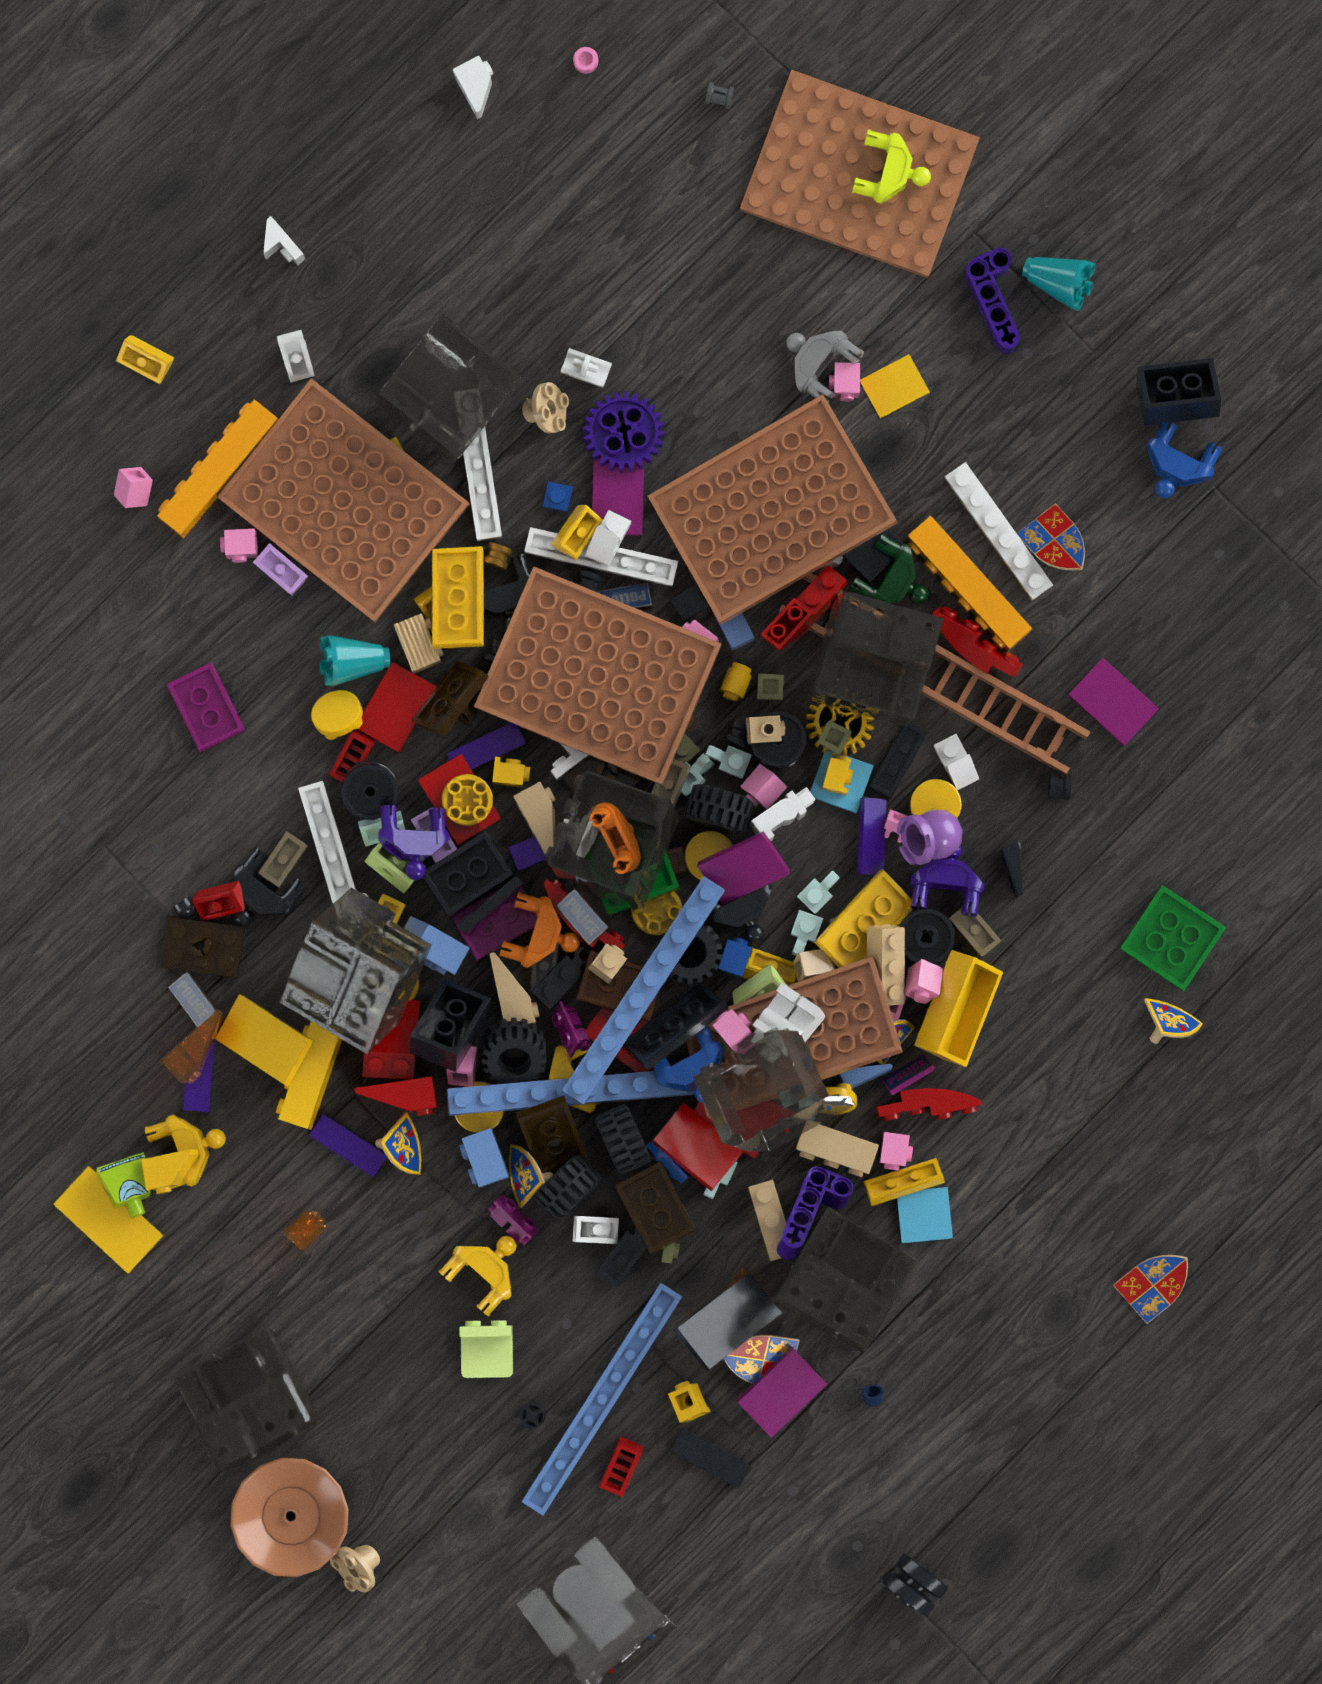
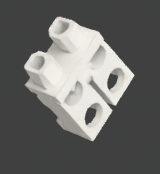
(782, 813)
(790, 1012)

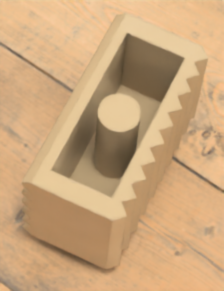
(417, 643)

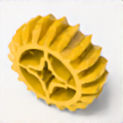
(836, 711)

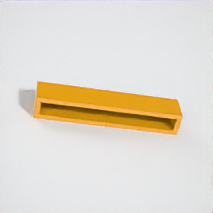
(217, 469)
(968, 583)

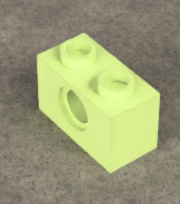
(389, 867)

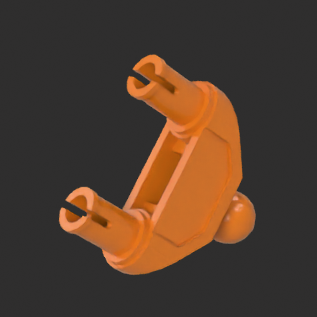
(618, 836)
(545, 933)

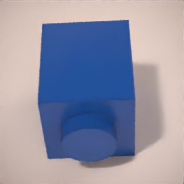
(735, 957)

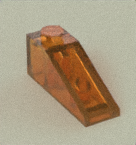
(191, 1054)

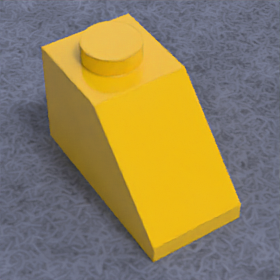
(167, 1170)

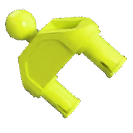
(896, 169)

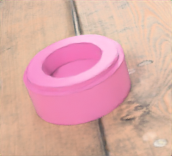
(585, 60)

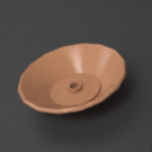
(262, 1522)

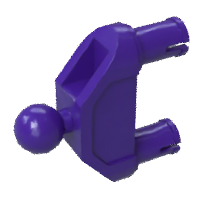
(412, 844)
(947, 875)

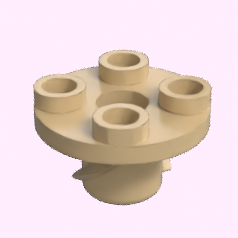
(547, 408)
(356, 1567)

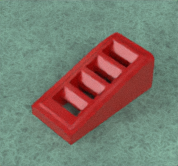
(355, 734)
(628, 1446)

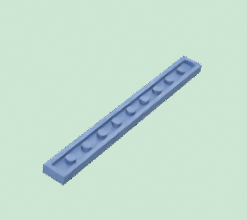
(643, 990)
(529, 1094)
(601, 1399)

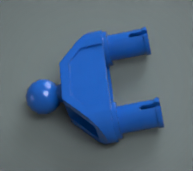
(1177, 467)
(681, 1074)

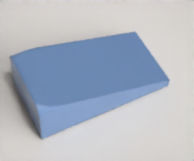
(736, 632)
(864, 1074)

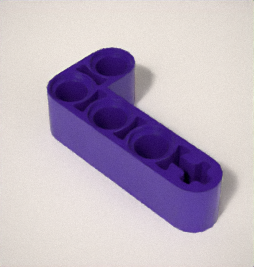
(997, 303)
(801, 1212)

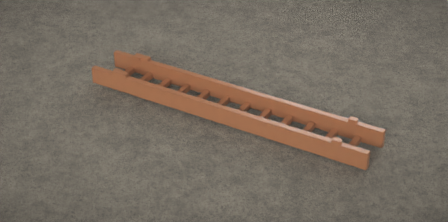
(1037, 753)

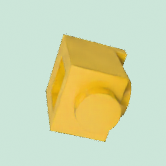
(510, 773)
(838, 775)
(679, 1399)

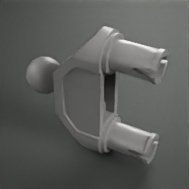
(816, 355)

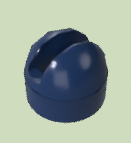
(873, 1395)

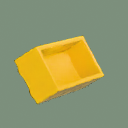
(960, 1009)
(311, 1078)

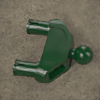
(897, 579)

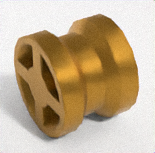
(497, 556)

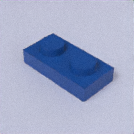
(673, 1169)

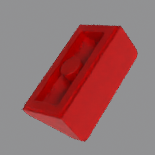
(219, 901)

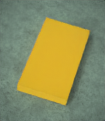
(458, 597)
(876, 904)
(264, 1040)
(112, 1229)

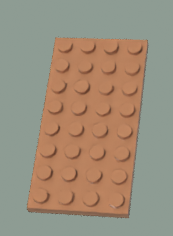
(856, 1022)

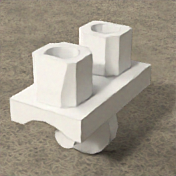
(586, 368)

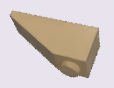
(539, 813)
(512, 996)

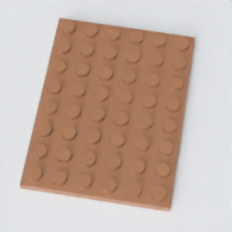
(818, 152)
(343, 500)
(772, 509)
(598, 675)

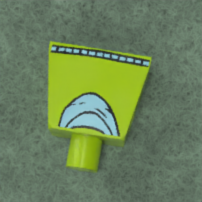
(125, 1183)

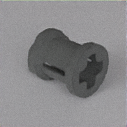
(719, 95)

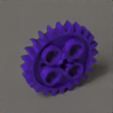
(601, 436)

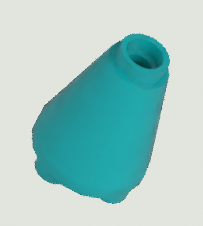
(1061, 278)
(350, 659)

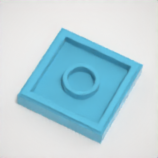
(855, 790)
(925, 1215)

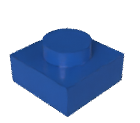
(557, 497)

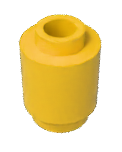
(736, 682)

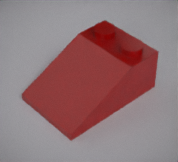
(392, 1054)
(412, 1095)

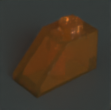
(306, 1230)

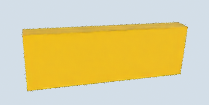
(903, 1182)

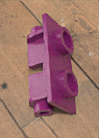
(566, 1021)
(521, 1227)

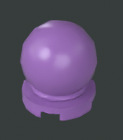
(929, 836)

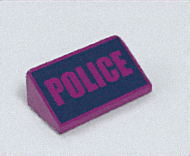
(908, 1074)

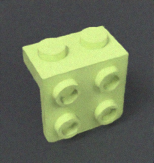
(486, 1349)

